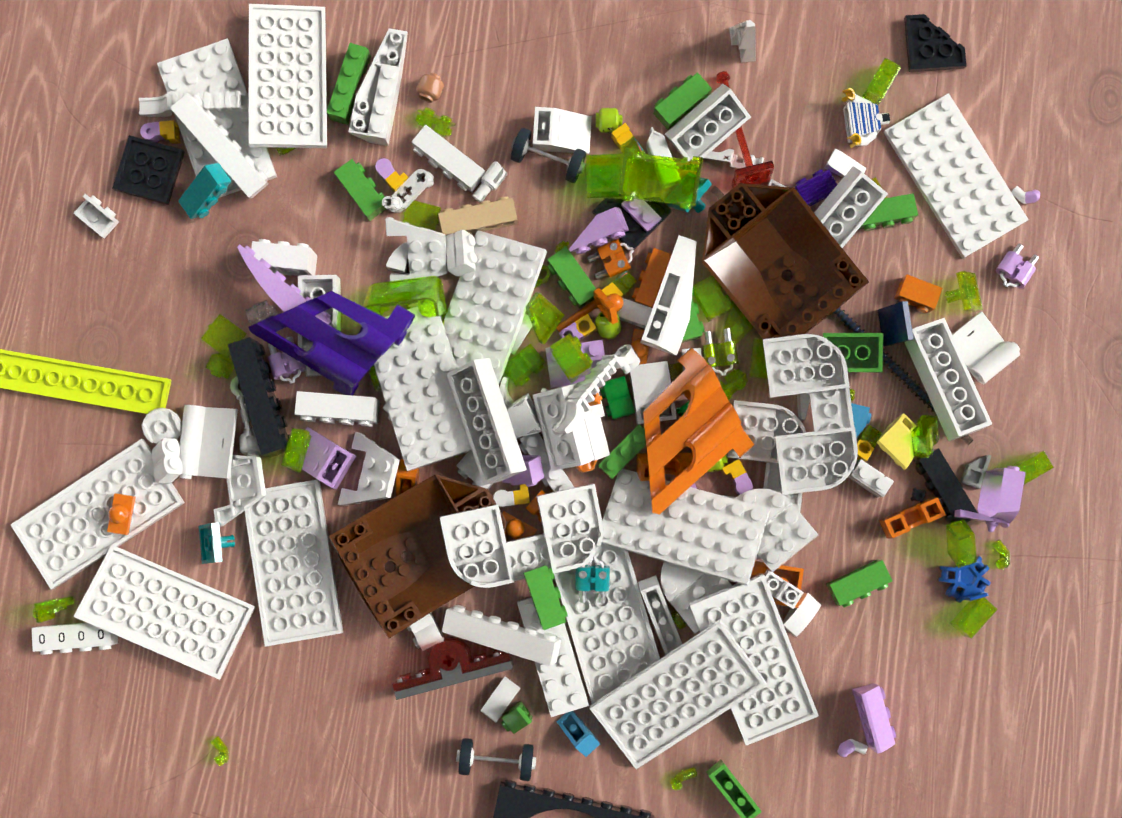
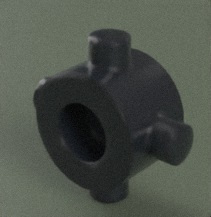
(918, 495)

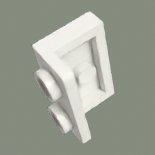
(96, 217)

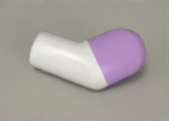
(1026, 197)
(851, 745)

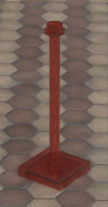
(750, 174)

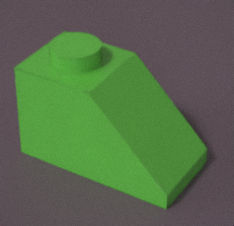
(516, 718)

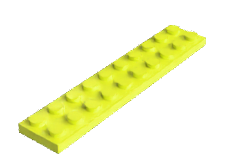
(82, 382)

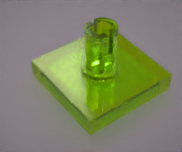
(967, 292)

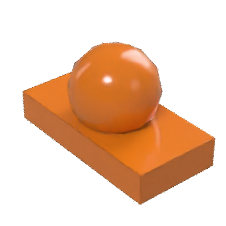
(608, 305)
(640, 349)
(121, 514)
(516, 528)

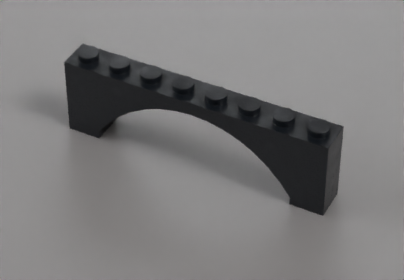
(527, 801)

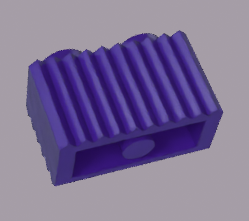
(817, 187)

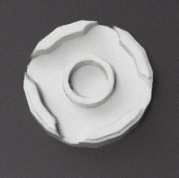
(161, 424)

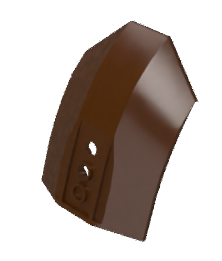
(758, 236)
(411, 525)

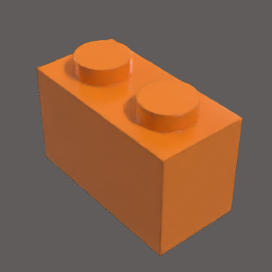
(918, 293)

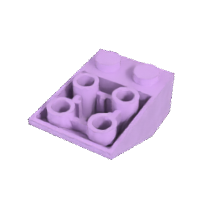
(604, 226)
(326, 460)

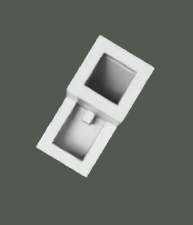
(399, 259)

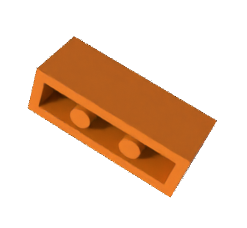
(652, 277)

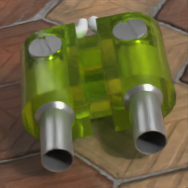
(720, 353)

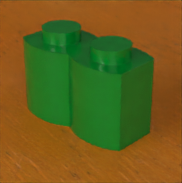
(618, 398)

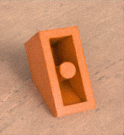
(405, 479)

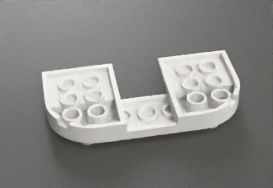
(760, 424)
(829, 453)
(782, 538)
(485, 559)

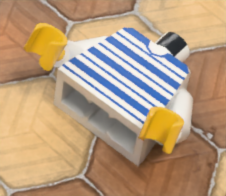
(862, 119)

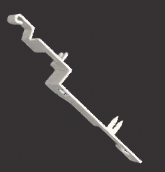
(732, 158)

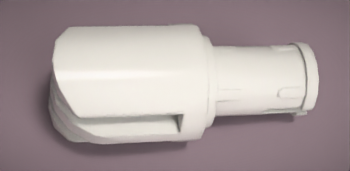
(490, 181)

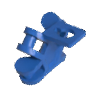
(966, 578)

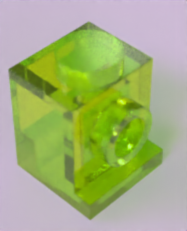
(220, 365)

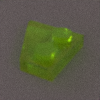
(543, 317)
(737, 323)

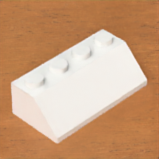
(708, 124)
(849, 205)

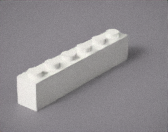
(218, 144)
(501, 635)

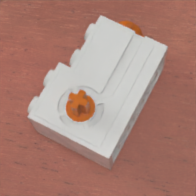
(581, 446)

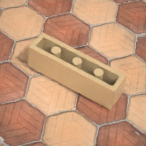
(479, 217)

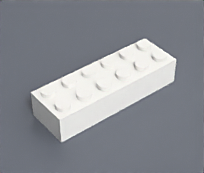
(947, 380)
(486, 421)
(562, 680)

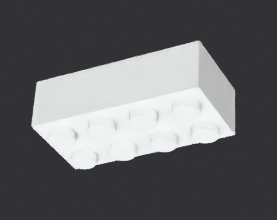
(316, 286)
(337, 407)

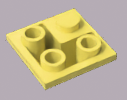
(897, 441)

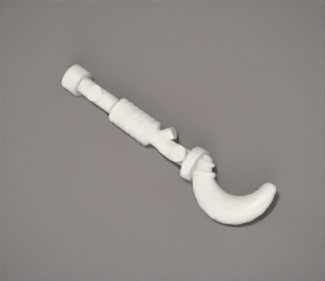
(244, 412)

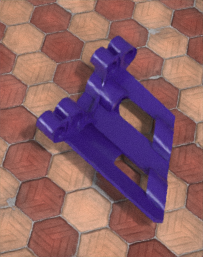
(334, 354)

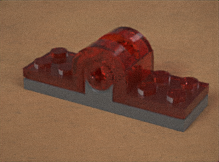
(444, 673)

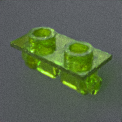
(429, 118)
(736, 381)

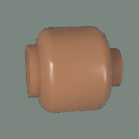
(430, 87)

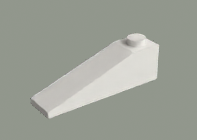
(660, 614)

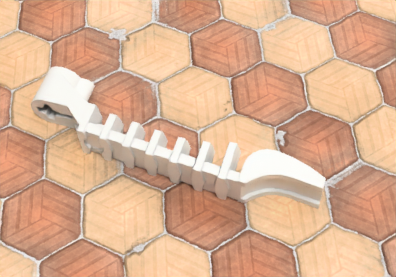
(161, 105)
(578, 402)

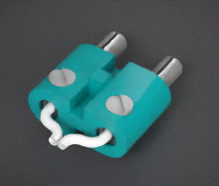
(592, 578)

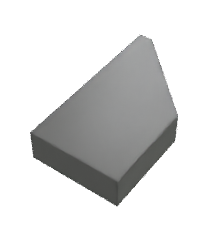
(975, 472)

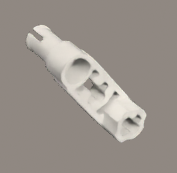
(397, 204)

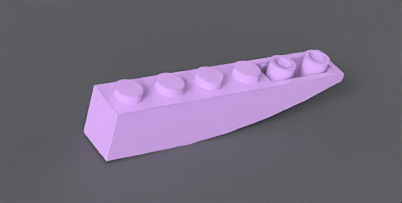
(273, 284)

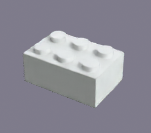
(286, 258)

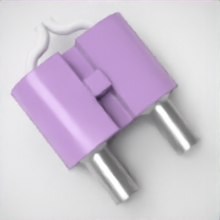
(1016, 269)
(284, 365)

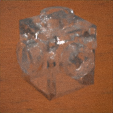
(260, 312)

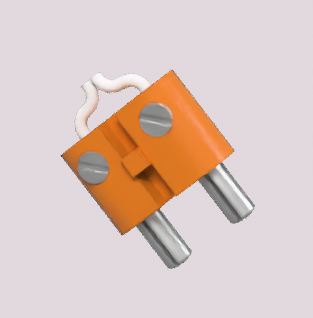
(613, 258)

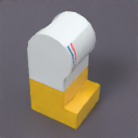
(512, 498)

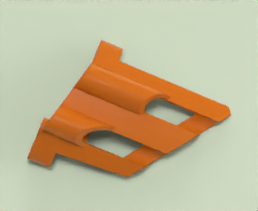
(707, 427)

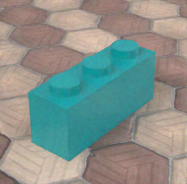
(204, 191)

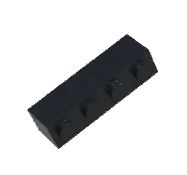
(944, 485)

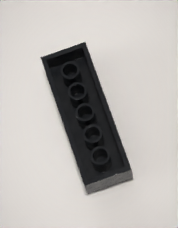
(260, 396)

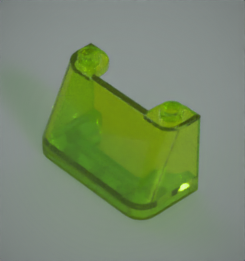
(660, 178)
(425, 291)

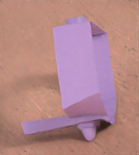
(998, 498)

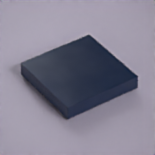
(895, 324)

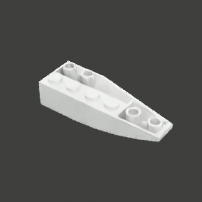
(379, 91)
(673, 303)

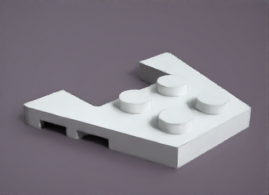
(425, 250)
(376, 476)
(244, 488)

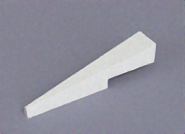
(744, 36)

